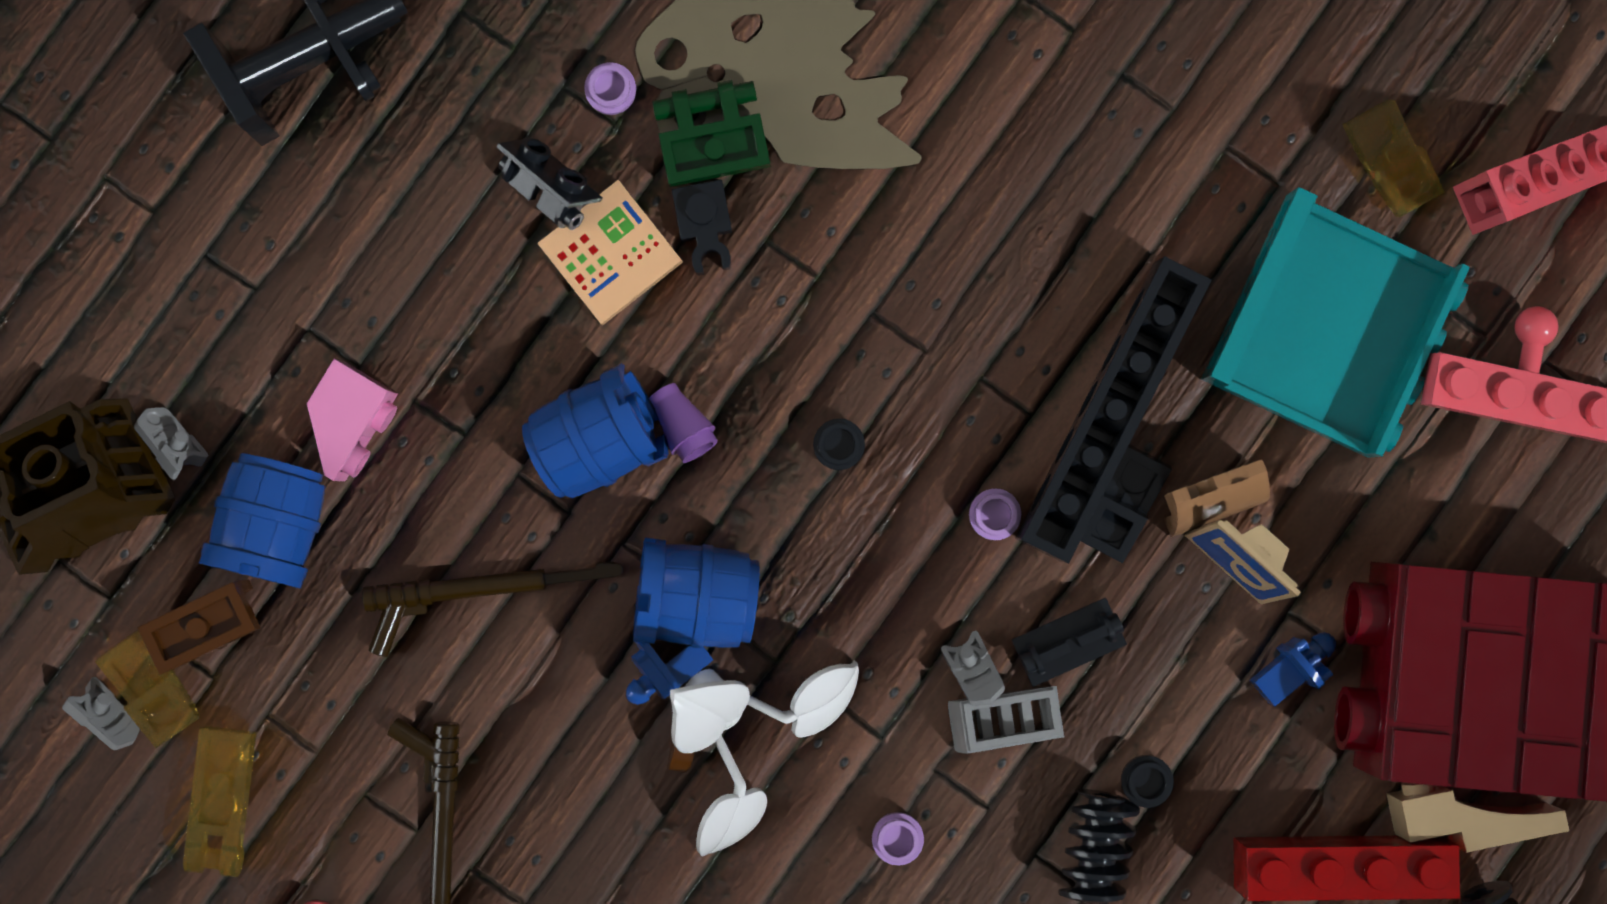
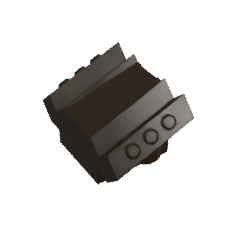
(75, 482)

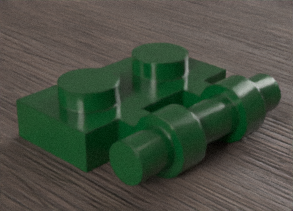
(715, 147)

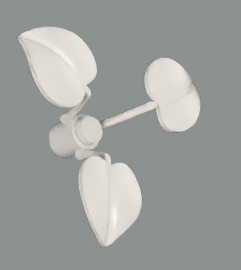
(714, 705)

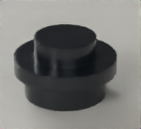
(839, 444)
(1147, 781)

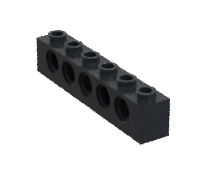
(1113, 409)

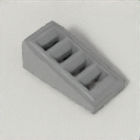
(963, 726)

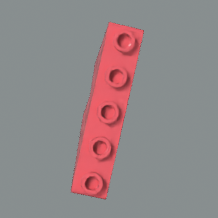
(1534, 180)

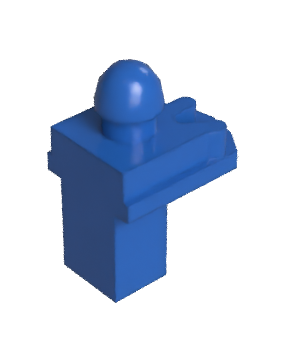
(1294, 666)
(663, 677)

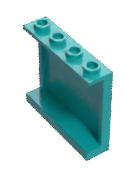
(1335, 326)

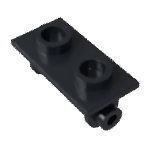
(532, 167)
(1069, 641)

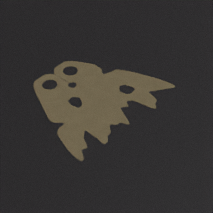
(791, 65)

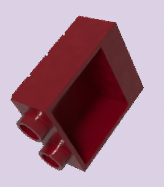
(1478, 681)

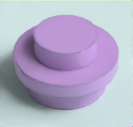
(610, 88)
(995, 514)
(897, 838)

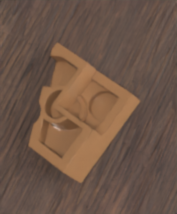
(1217, 498)

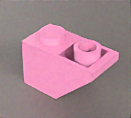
(346, 415)

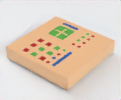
(611, 253)

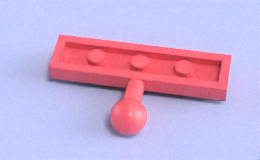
(1522, 393)

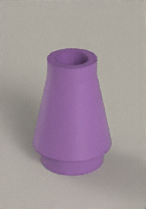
(683, 425)

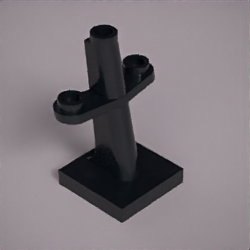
(250, 79)

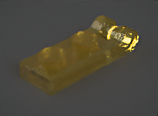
(219, 800)

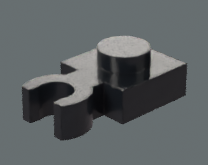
(702, 217)

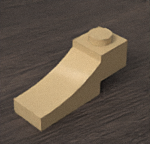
(1433, 812)

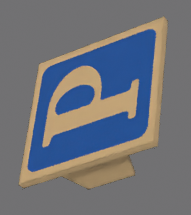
(1249, 558)

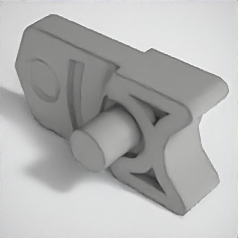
(169, 441)
(974, 670)
(102, 715)

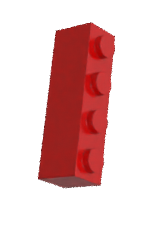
(1345, 868)

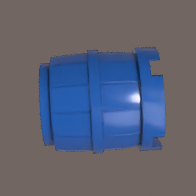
(594, 434)
(265, 520)
(695, 595)

